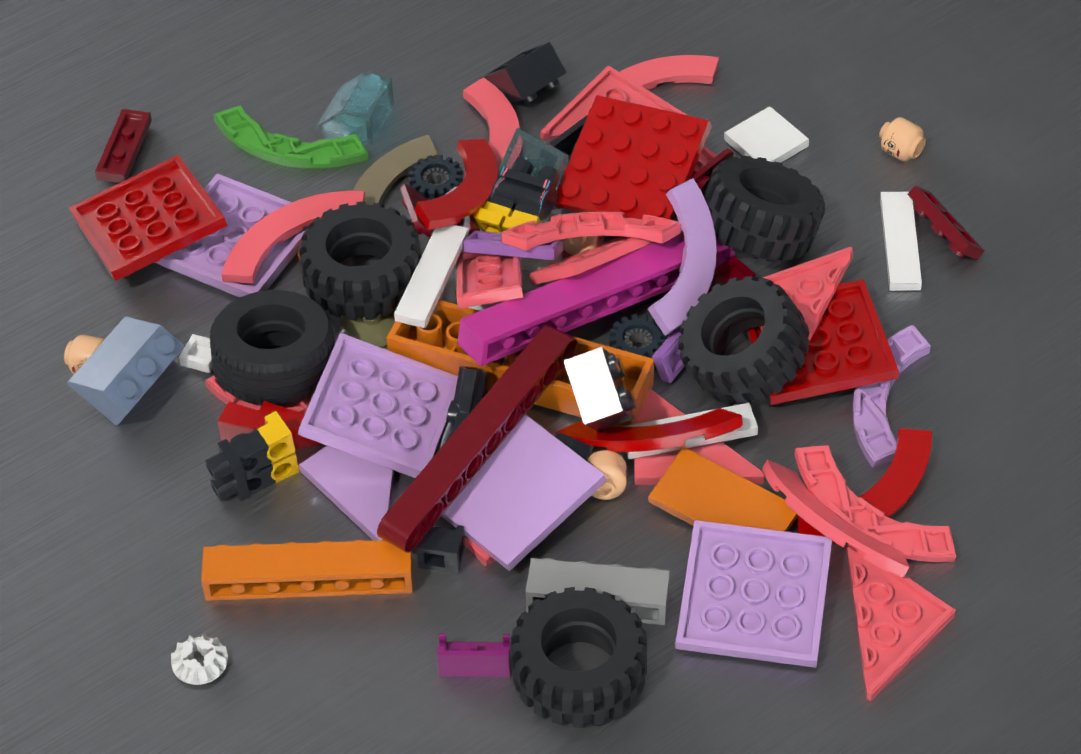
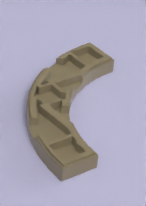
(385, 171)

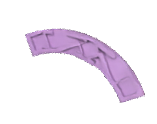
(697, 257)
(870, 400)

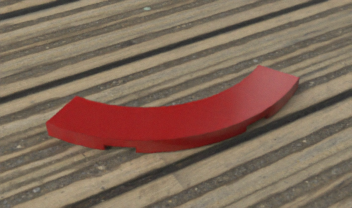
(470, 195)
(656, 436)
(900, 479)

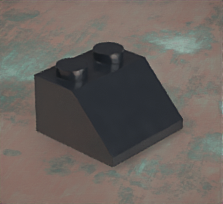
(527, 74)

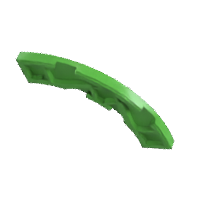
(288, 150)

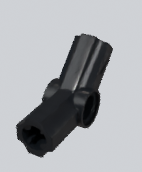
(469, 392)

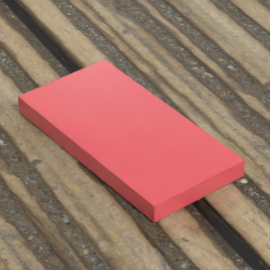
(587, 259)
(487, 279)

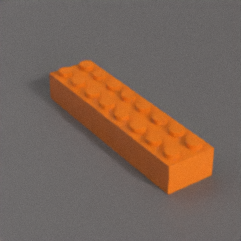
(439, 348)

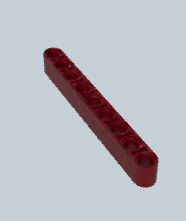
(476, 439)

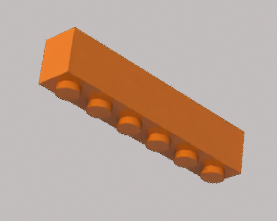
(305, 570)

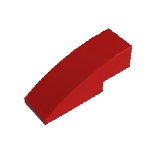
(241, 419)

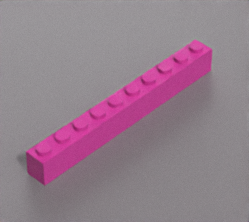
(576, 299)

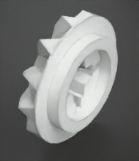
(188, 668)

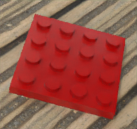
(631, 159)
(147, 217)
(844, 350)

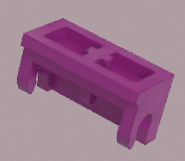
(474, 658)

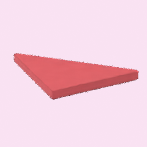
(607, 84)
(813, 284)
(651, 468)
(892, 620)

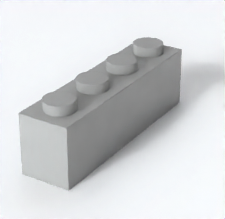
(640, 588)

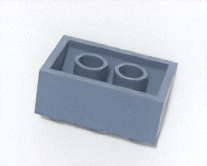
(125, 367)

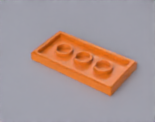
(710, 493)

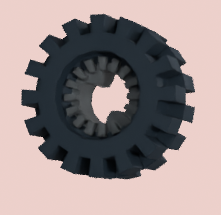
(437, 171)
(637, 330)

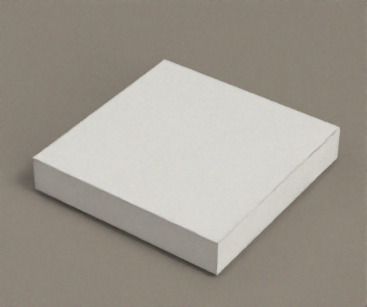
(766, 137)

